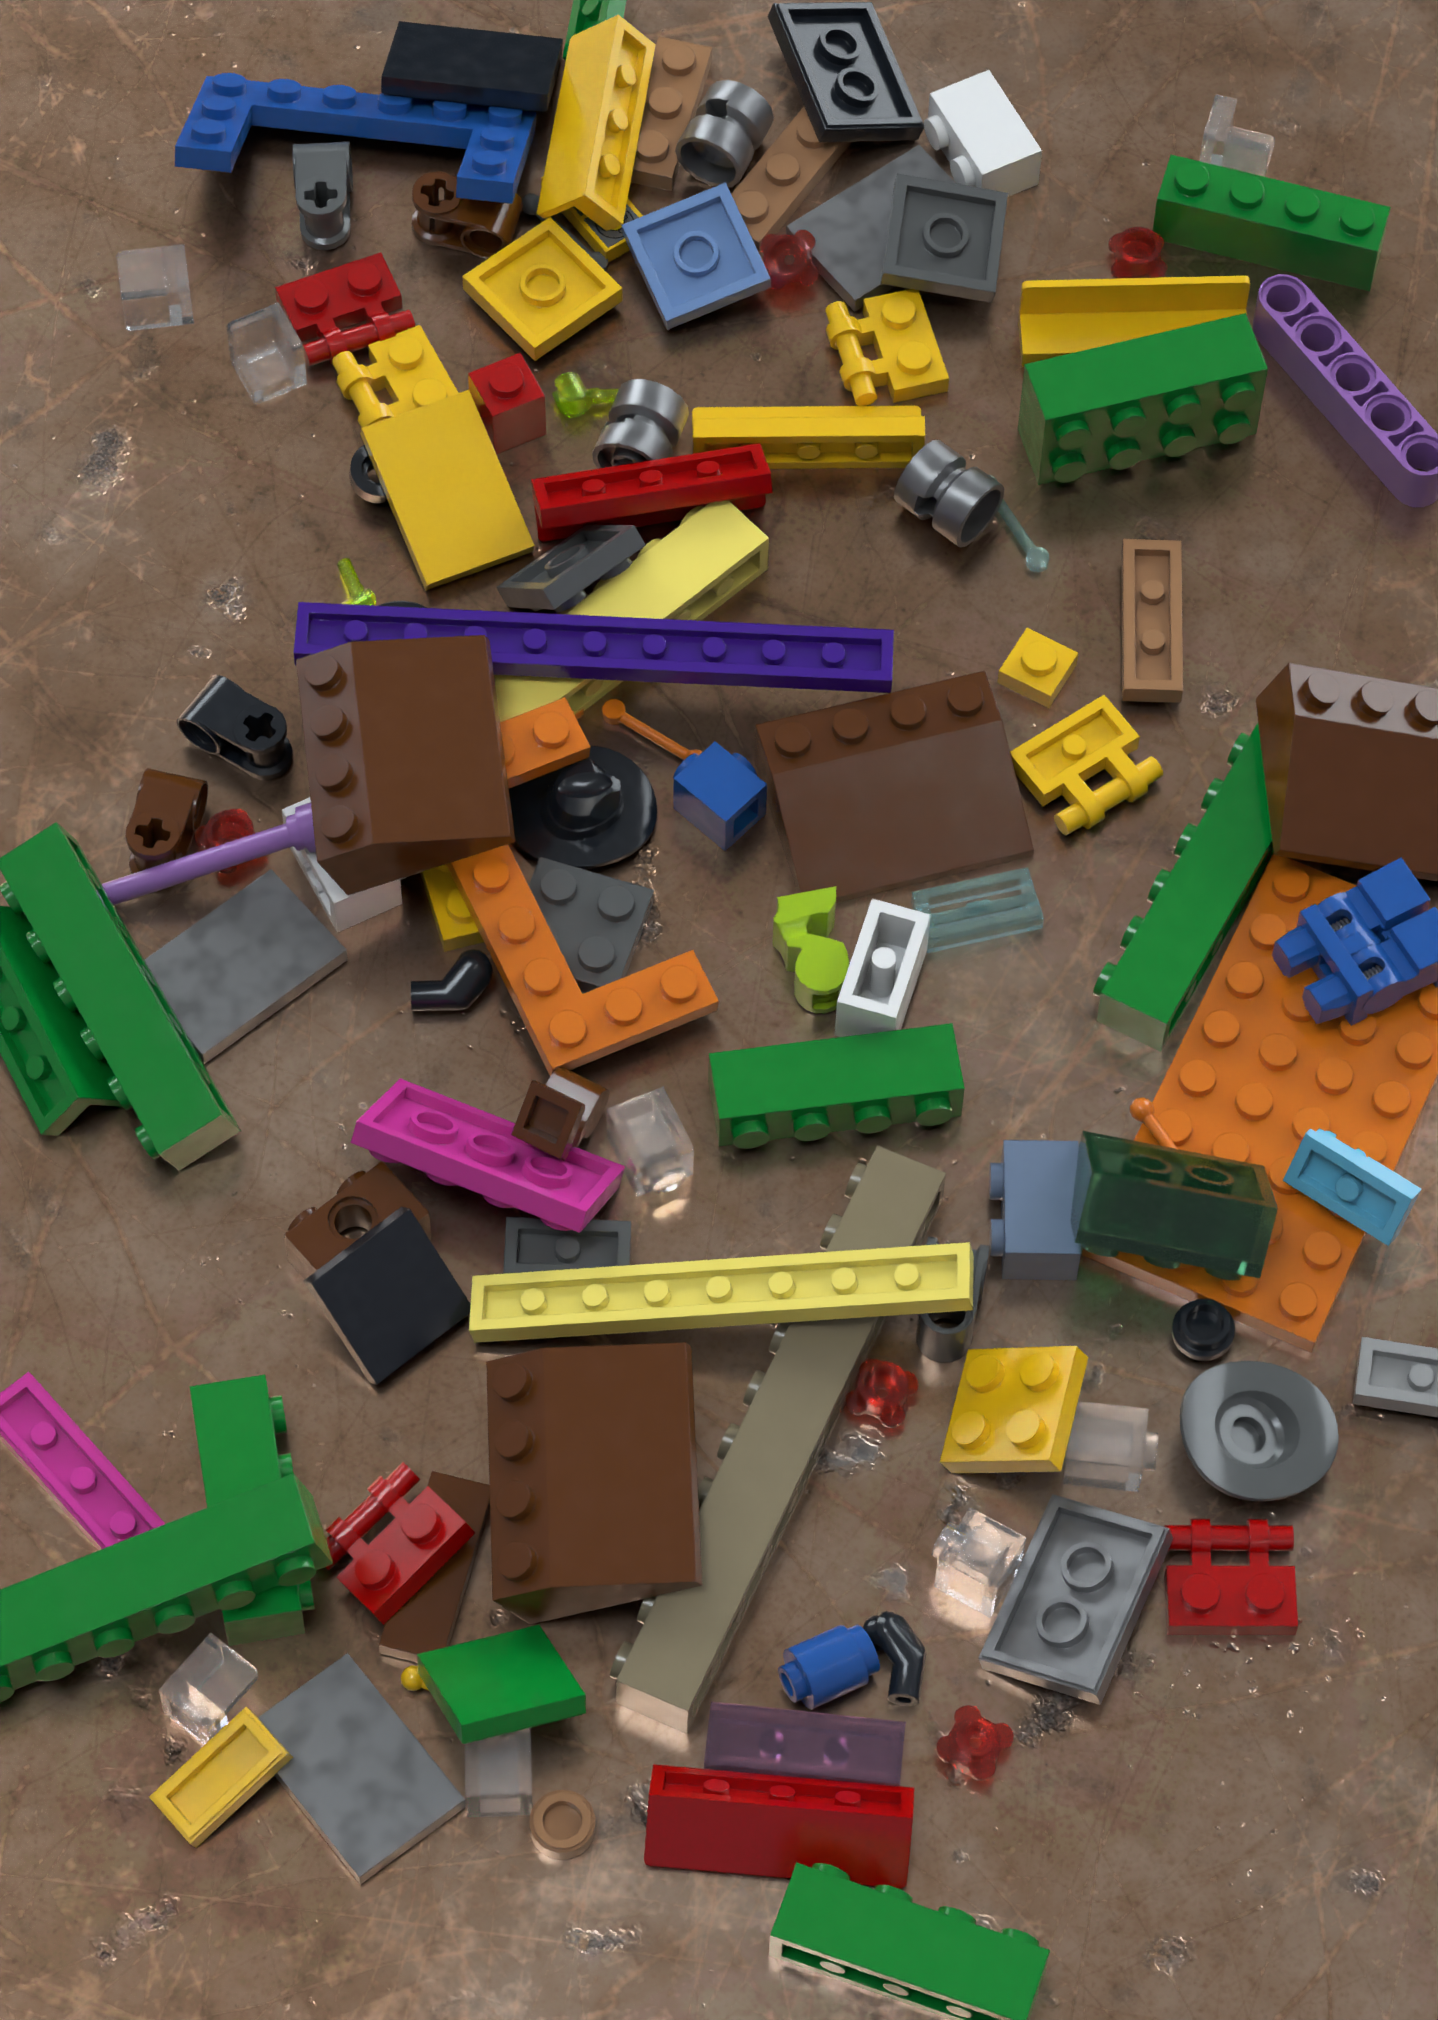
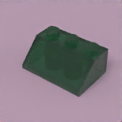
(1172, 1206)

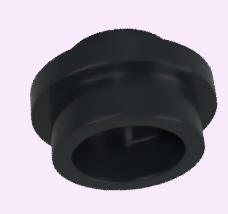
(1203, 1329)

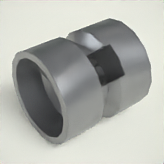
(724, 133)
(641, 424)
(942, 488)

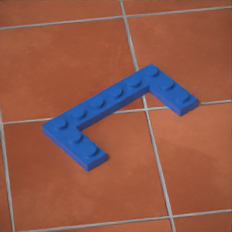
(228, 105)

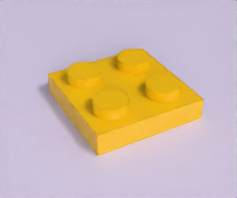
(542, 288)
(1014, 1410)

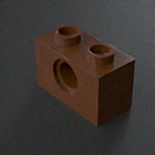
(360, 1201)

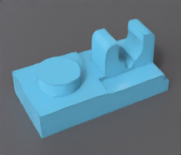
(1352, 1185)

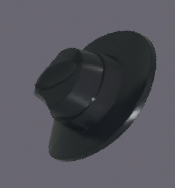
(585, 811)

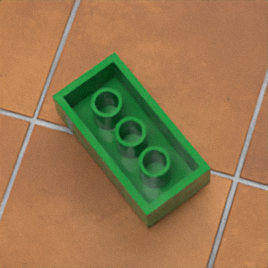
(1141, 399)

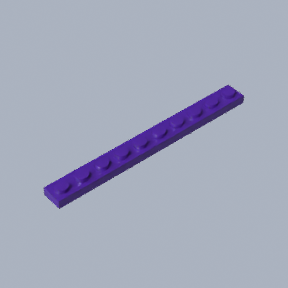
(625, 646)

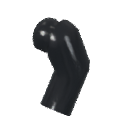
(459, 986)
(905, 1650)

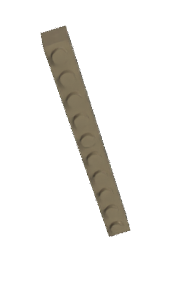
(770, 1457)

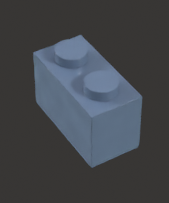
(1036, 1207)

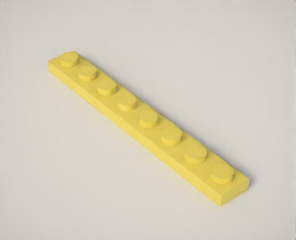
(722, 1292)

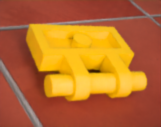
(902, 340)
(401, 365)
(1074, 751)

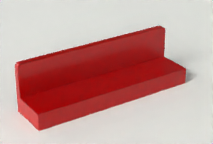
(650, 490)
(773, 1821)

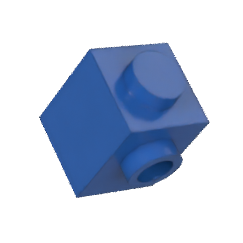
(719, 794)

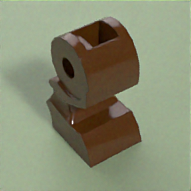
(560, 1112)

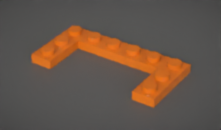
(561, 1020)

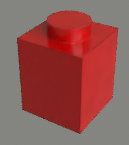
(509, 402)

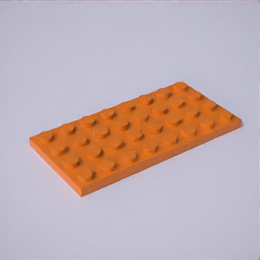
(1265, 1074)

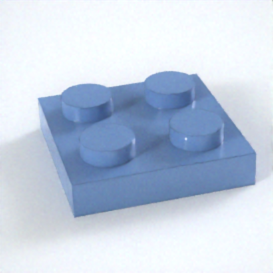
(696, 256)

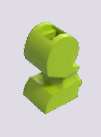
(801, 938)

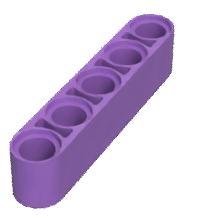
(1344, 365)

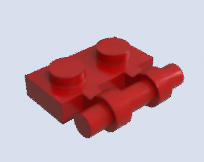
(341, 298)
(405, 1552)
(1231, 1598)

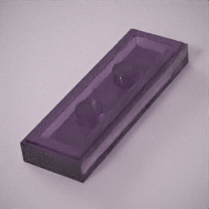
(804, 1744)

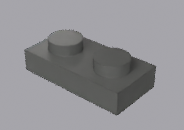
(538, 1247)

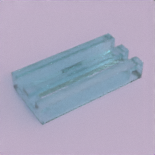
(982, 918)

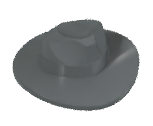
(1257, 1430)

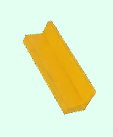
(597, 123)
(1093, 313)
(815, 434)

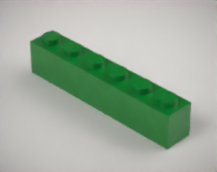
(1191, 905)
(117, 998)
(159, 1582)

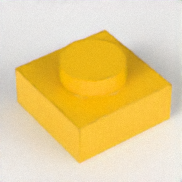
(1037, 667)

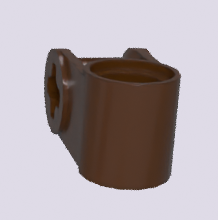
(460, 222)
(164, 818)

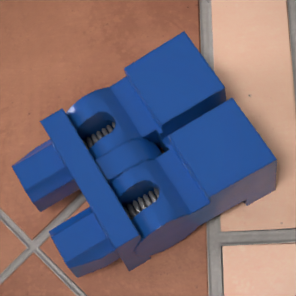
(1364, 946)

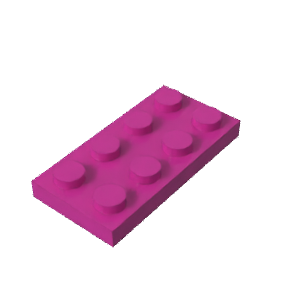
(479, 1153)

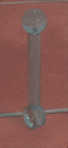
(1037, 557)

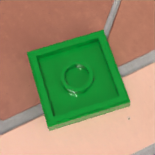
(501, 1684)

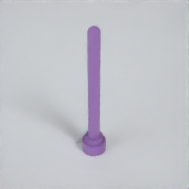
(296, 832)

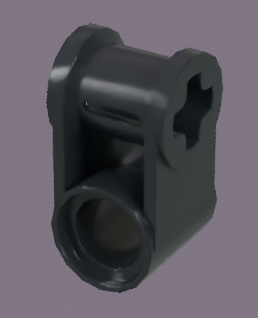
(238, 729)

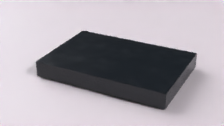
(472, 66)
(845, 71)

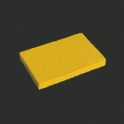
(447, 489)

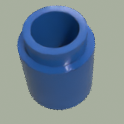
(828, 1665)

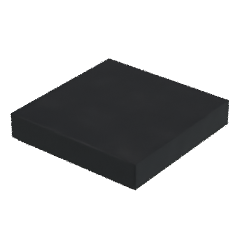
(388, 1295)

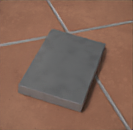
(854, 228)
(243, 963)
(1076, 1599)
(358, 1769)

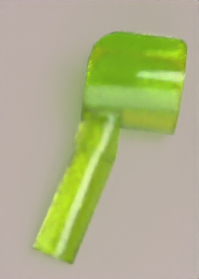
(575, 399)
(357, 592)

